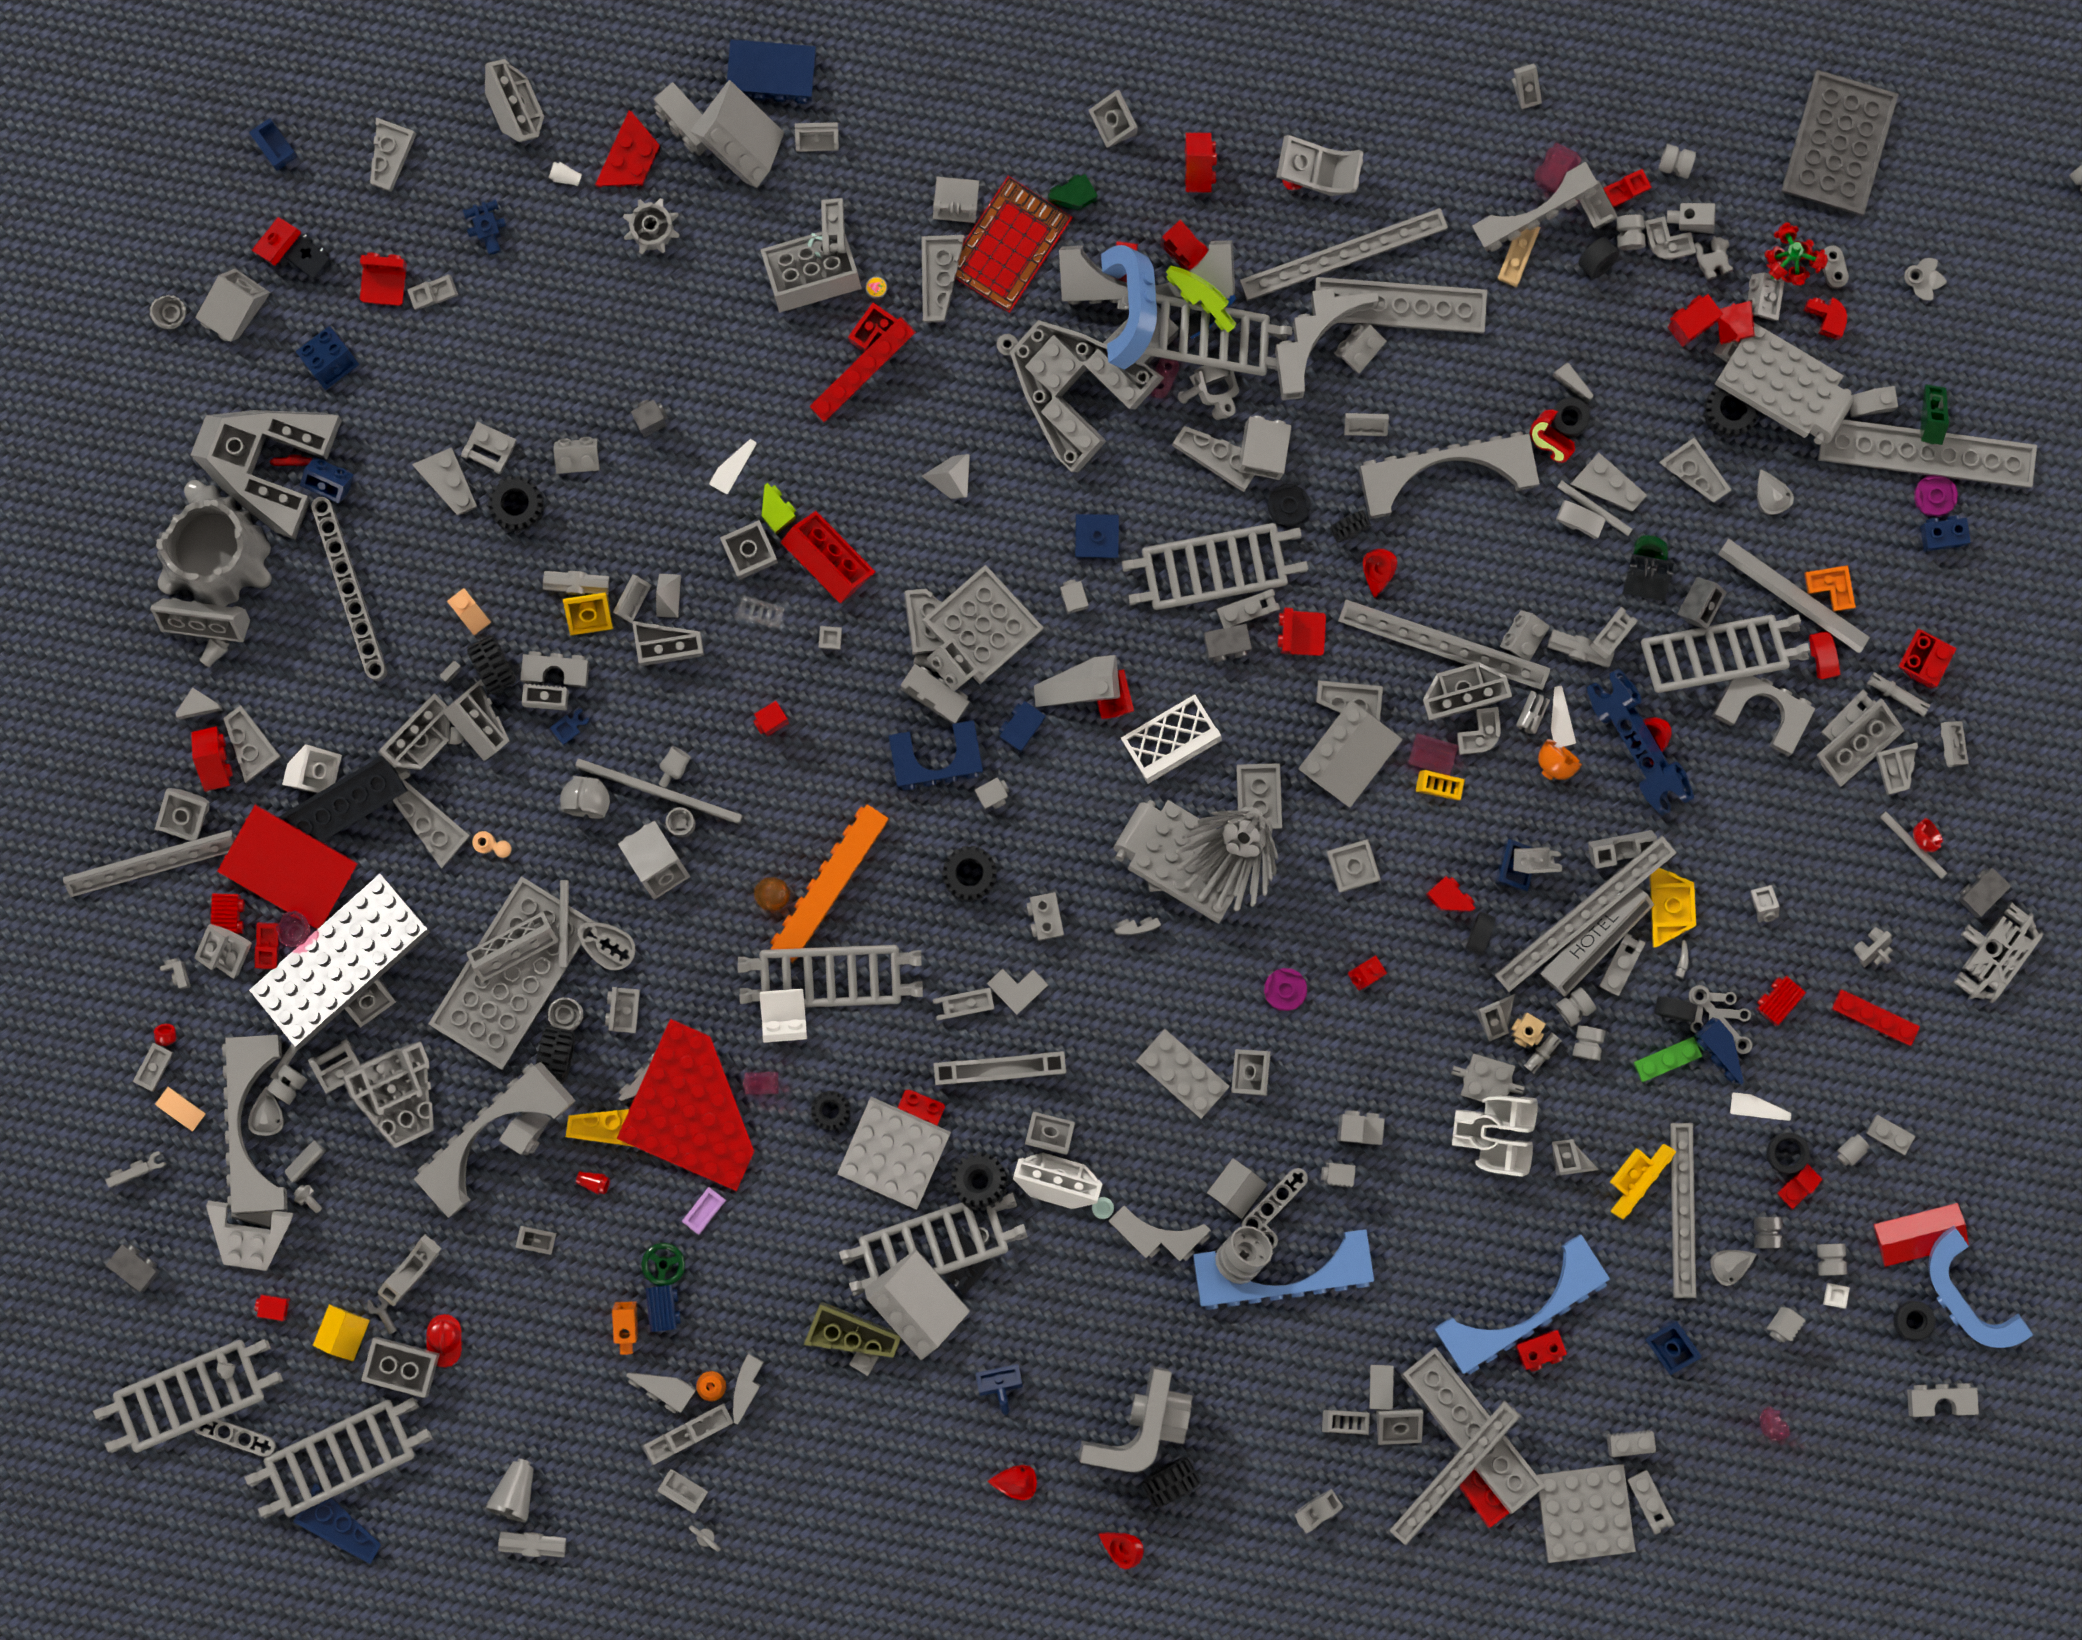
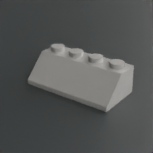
(201, 619)

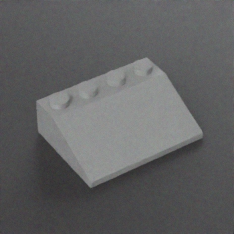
(739, 134)
(805, 279)
(1350, 753)
(917, 1303)

